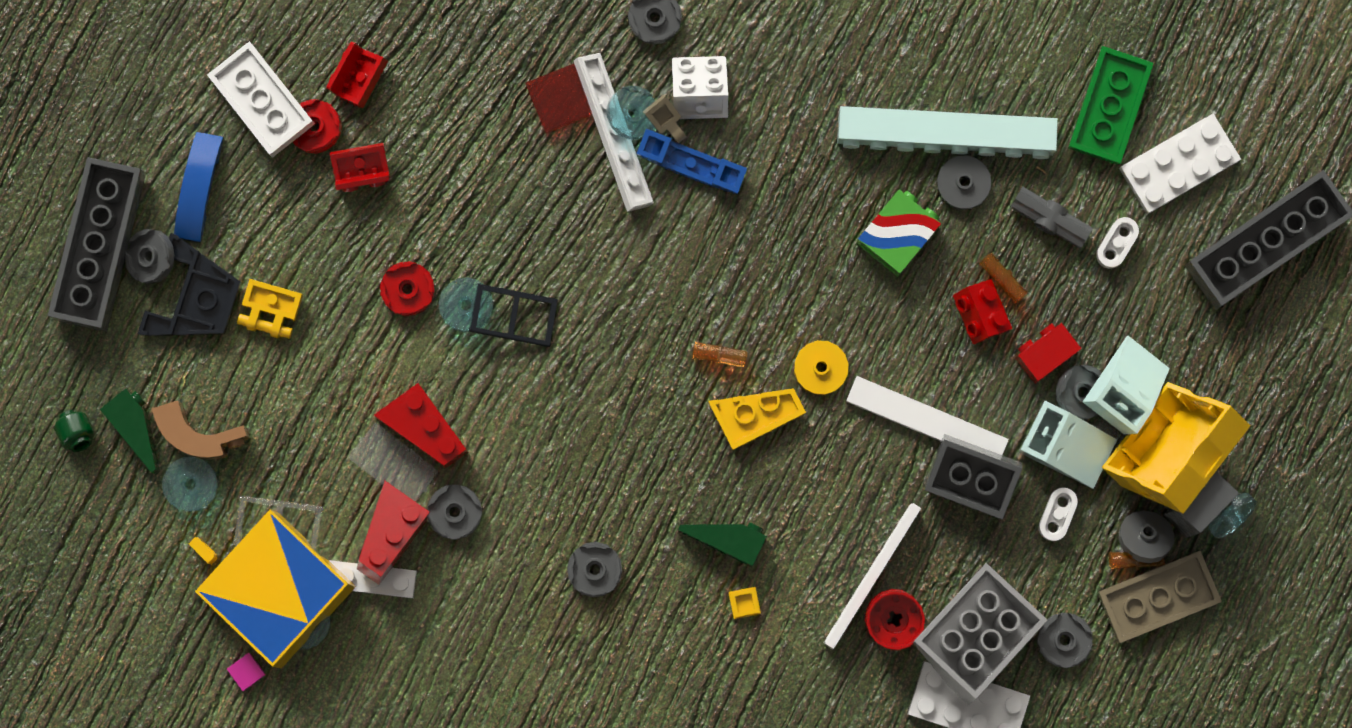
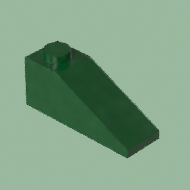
(133, 424)
(730, 539)

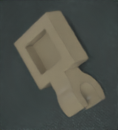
(664, 117)

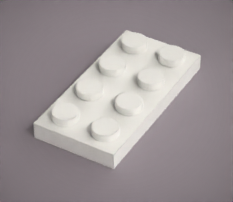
(261, 99)
(1180, 163)
(941, 705)

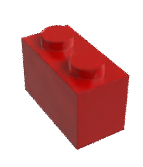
(1048, 352)

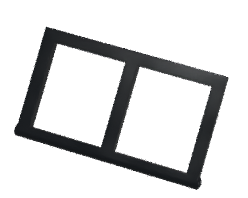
(516, 297)

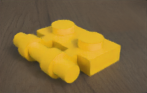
(271, 300)

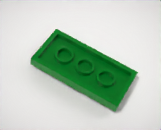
(1110, 105)

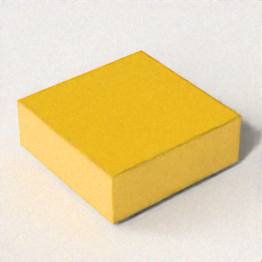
(203, 550)
(744, 603)

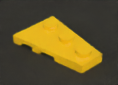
(755, 415)

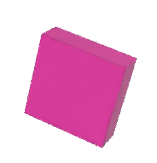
(246, 671)

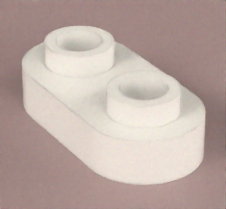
(1116, 243)
(1059, 515)

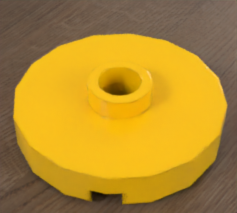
(821, 382)

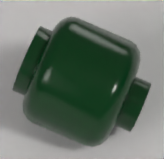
(74, 430)

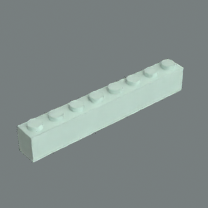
(947, 131)

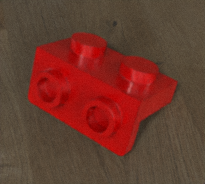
(356, 75)
(360, 167)
(982, 311)

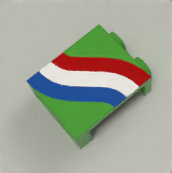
(899, 232)

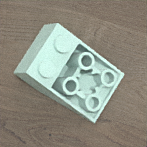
(1128, 387)
(1068, 444)

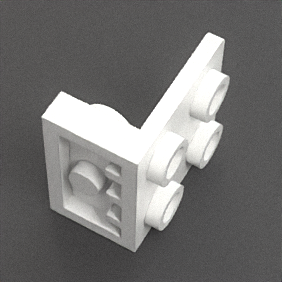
(700, 87)

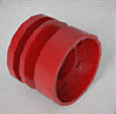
(910, 623)

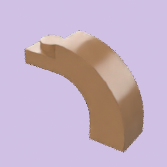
(178, 432)

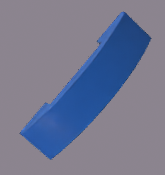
(690, 162)
(197, 186)

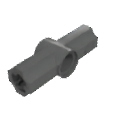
(1051, 217)

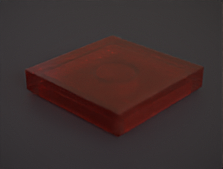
(559, 98)

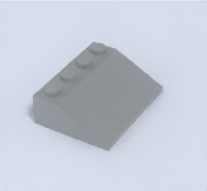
(978, 633)

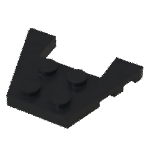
(204, 299)

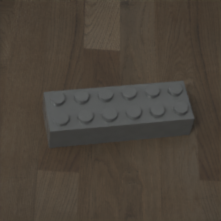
(1269, 239)
(96, 244)

